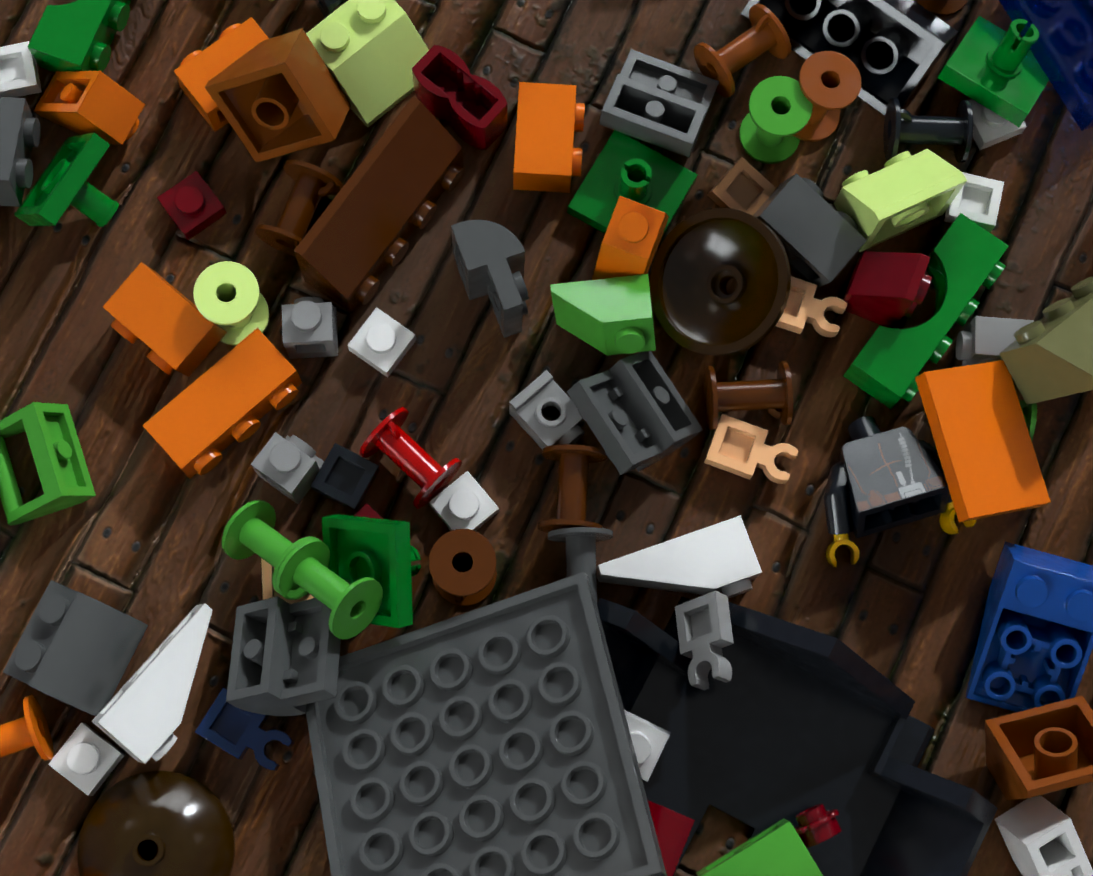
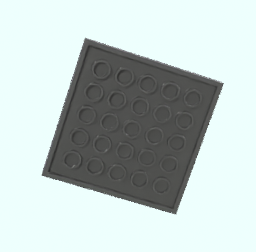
(485, 749)

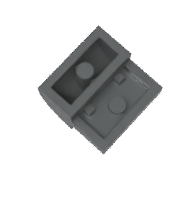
(659, 103)
(492, 265)
(635, 412)
(75, 648)
(282, 657)

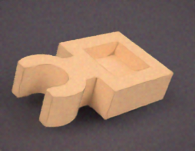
(805, 308)
(741, 448)

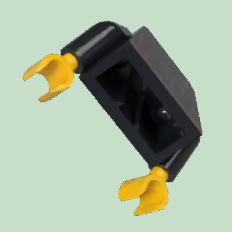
(884, 484)

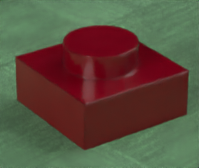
(192, 205)

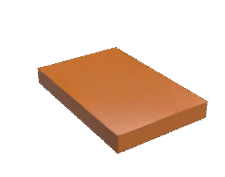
(982, 440)

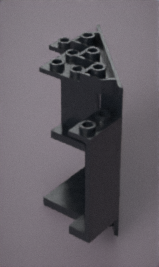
(795, 732)

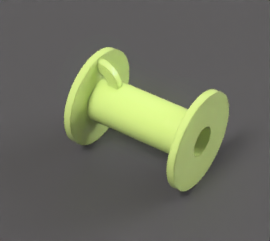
(232, 299)

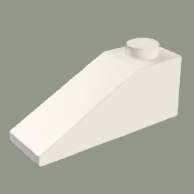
(694, 563)
(155, 697)
(1043, 840)

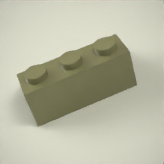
(1055, 353)

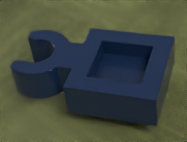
(238, 730)

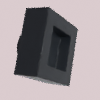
(345, 477)

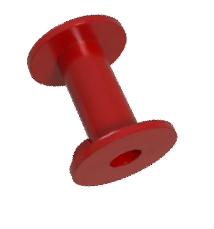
(410, 457)

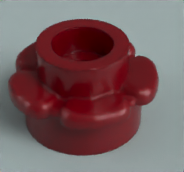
(817, 825)

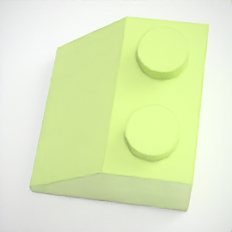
(370, 54)
(900, 195)

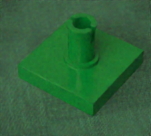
(998, 69)
(632, 172)
(65, 184)
(379, 551)

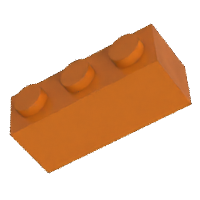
(224, 404)

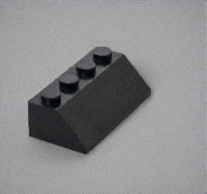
(886, 39)

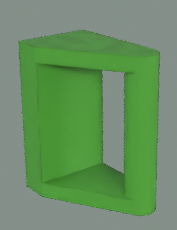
(56, 457)

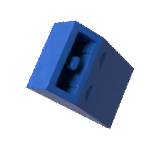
(1033, 631)

